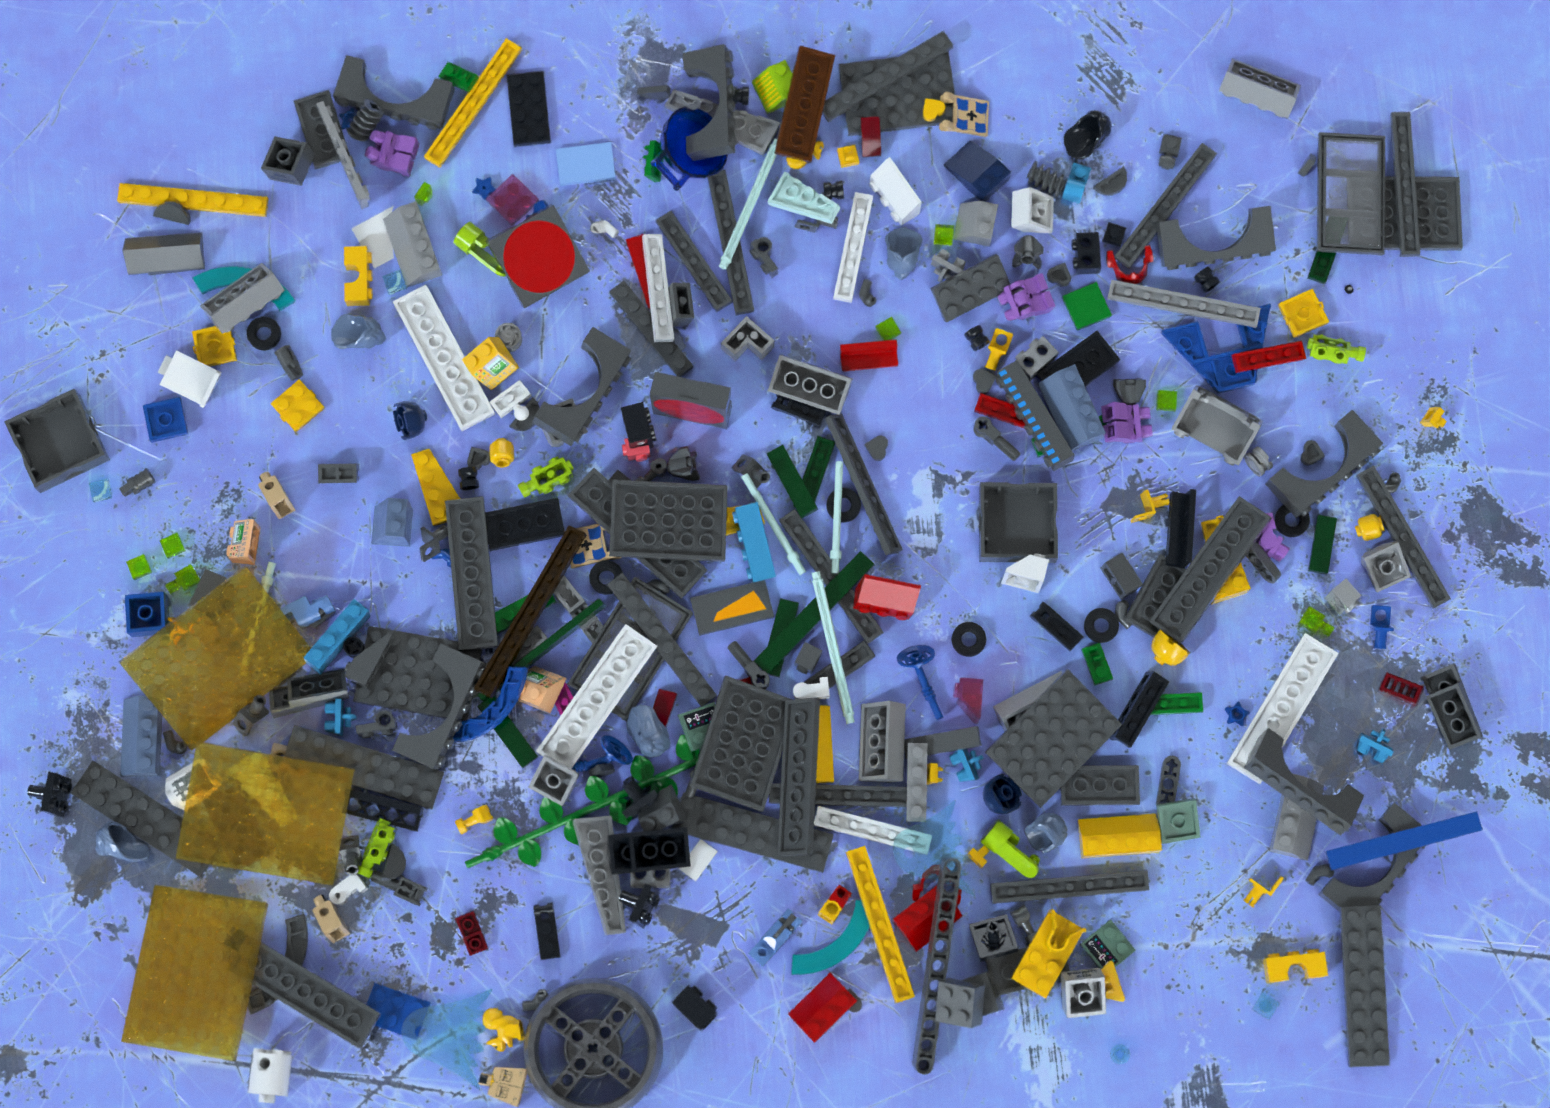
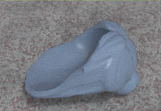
(902, 251)
(356, 332)
(647, 731)
(120, 843)

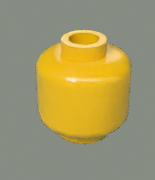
(501, 452)
(1369, 527)

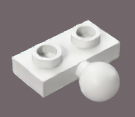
(511, 400)

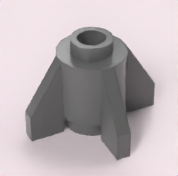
(1027, 252)
(1129, 390)
(683, 464)

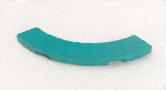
(225, 276)
(836, 951)

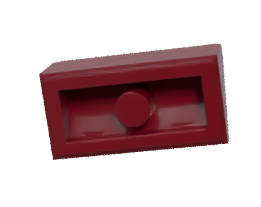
(664, 705)

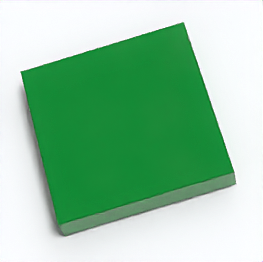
(1086, 306)

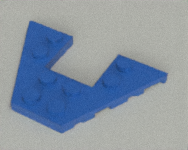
(1219, 368)

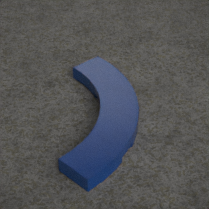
(497, 710)

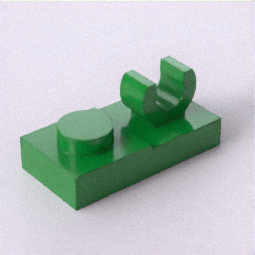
(460, 77)
(652, 172)
(1097, 664)

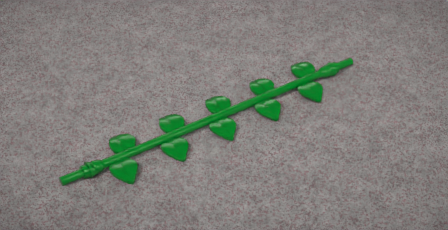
(596, 791)

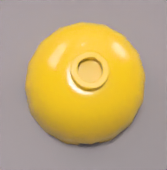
(1168, 650)

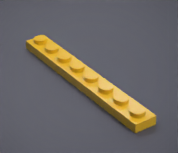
(473, 103)
(193, 199)
(880, 924)

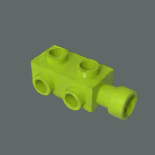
(1330, 351)
(548, 473)
(379, 844)

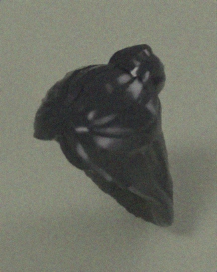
(1087, 134)

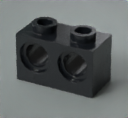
(1090, 253)

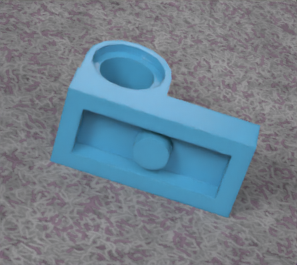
(1076, 183)

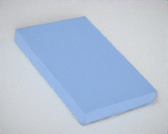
(585, 164)

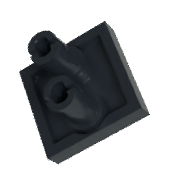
(53, 794)
(638, 796)
(641, 904)

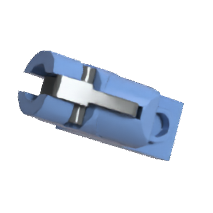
(309, 614)
(775, 937)

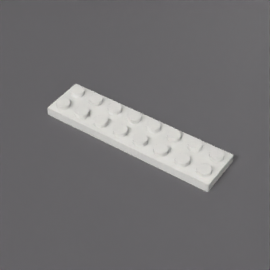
(443, 358)
(597, 697)
(1286, 698)

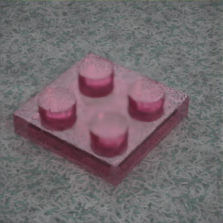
(512, 200)

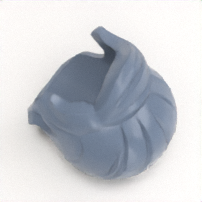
(1046, 832)

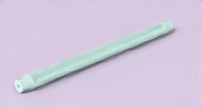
(749, 206)
(833, 647)

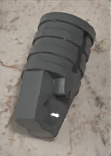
(289, 362)
(137, 483)

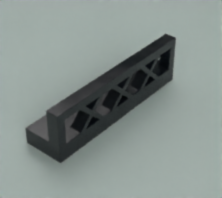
(1180, 529)
(1139, 708)
(388, 804)

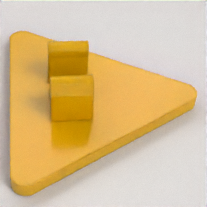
(1112, 984)

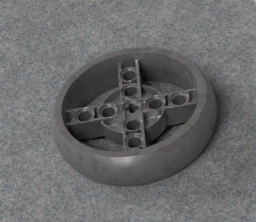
(628, 1003)

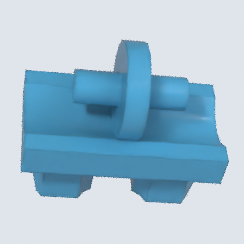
(338, 709)
(1366, 742)
(969, 772)

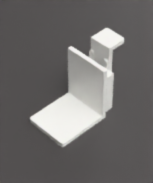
(189, 377)

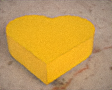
(932, 109)

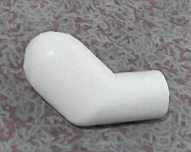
(604, 227)

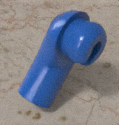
(445, 554)

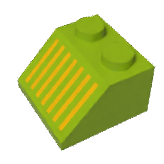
(773, 86)

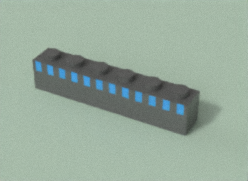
(1035, 416)

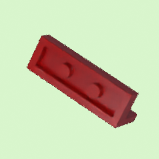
(869, 355)

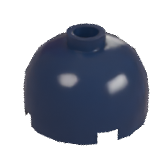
(409, 419)
(1001, 795)

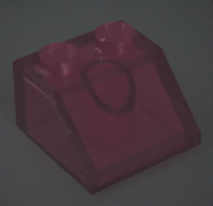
(969, 697)

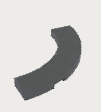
(296, 950)

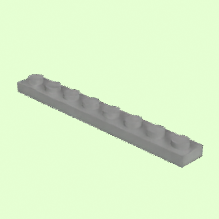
(1184, 303)

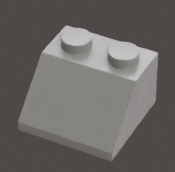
(975, 222)
(554, 780)

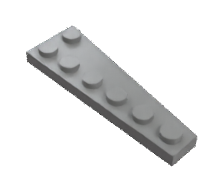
(750, 130)
(347, 161)
(606, 888)

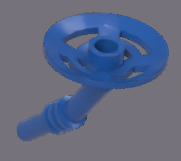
(917, 662)
(614, 752)

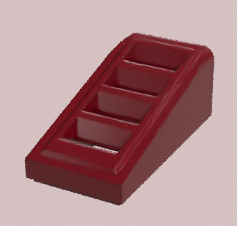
(1406, 698)

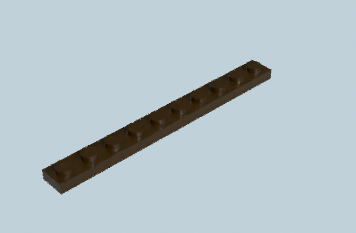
(530, 612)

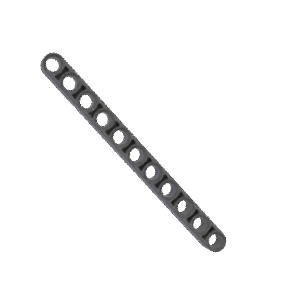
(933, 955)

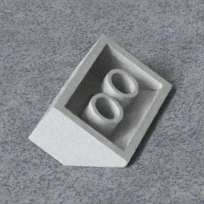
(895, 192)
(1027, 573)

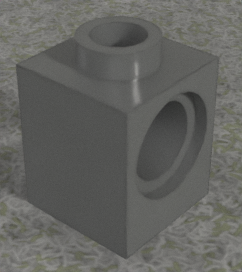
(807, 658)

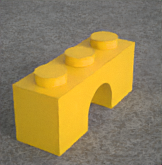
(358, 292)
(1312, 963)

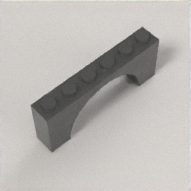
(427, 110)
(718, 135)
(1256, 239)
(568, 422)
(1300, 494)
(432, 747)
(1269, 765)
(1344, 895)

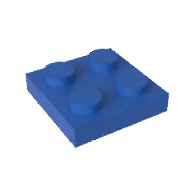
(165, 419)

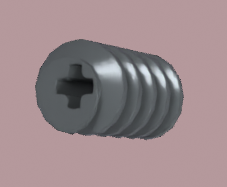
(365, 121)
(1046, 179)

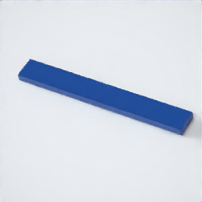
(1404, 840)

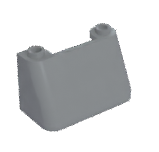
(1217, 424)

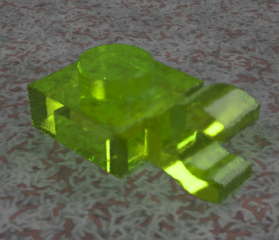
(185, 578)
(1314, 620)

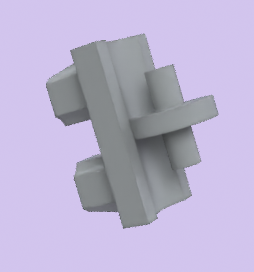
(944, 268)

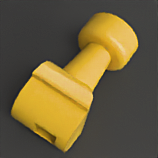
(480, 815)

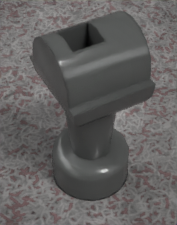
(658, 469)
(1021, 918)

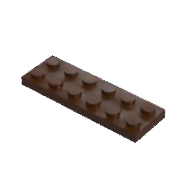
(804, 104)

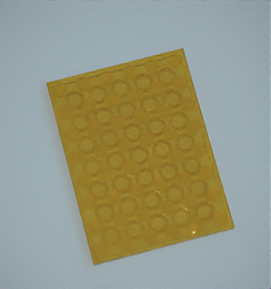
(217, 657)
(264, 813)
(195, 972)

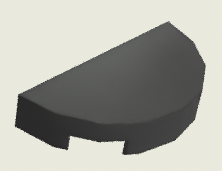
(654, 92)
(1112, 184)
(173, 212)
(526, 424)
(394, 863)

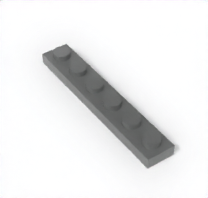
(693, 261)
(642, 319)

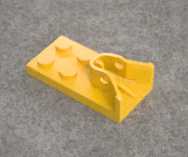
(1047, 953)

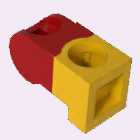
(834, 904)

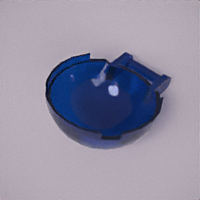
(673, 148)

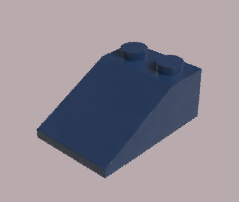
(978, 171)

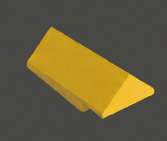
(825, 770)

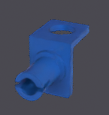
(1381, 627)

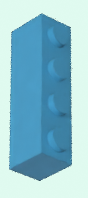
(754, 541)
(333, 639)

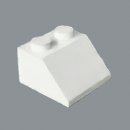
(1032, 211)

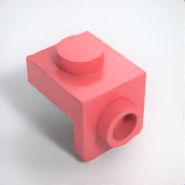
(638, 453)

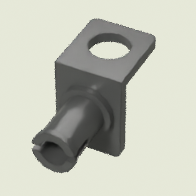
(814, 226)
(753, 468)
(432, 540)
(251, 714)
(351, 854)

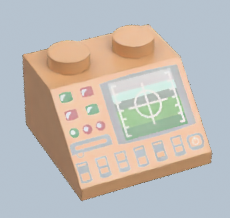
(244, 542)
(541, 689)

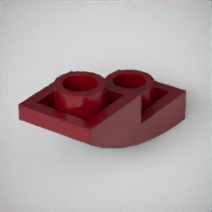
(870, 136)
(471, 933)

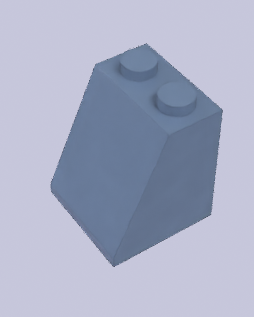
(392, 523)

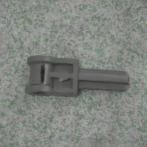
(994, 437)
(749, 666)
(403, 888)

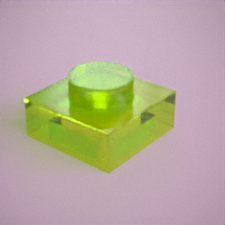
(424, 194)
(943, 234)
(888, 329)
(1166, 400)
(172, 545)
(139, 567)

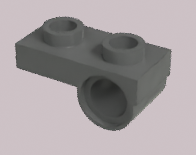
(768, 265)
(370, 729)

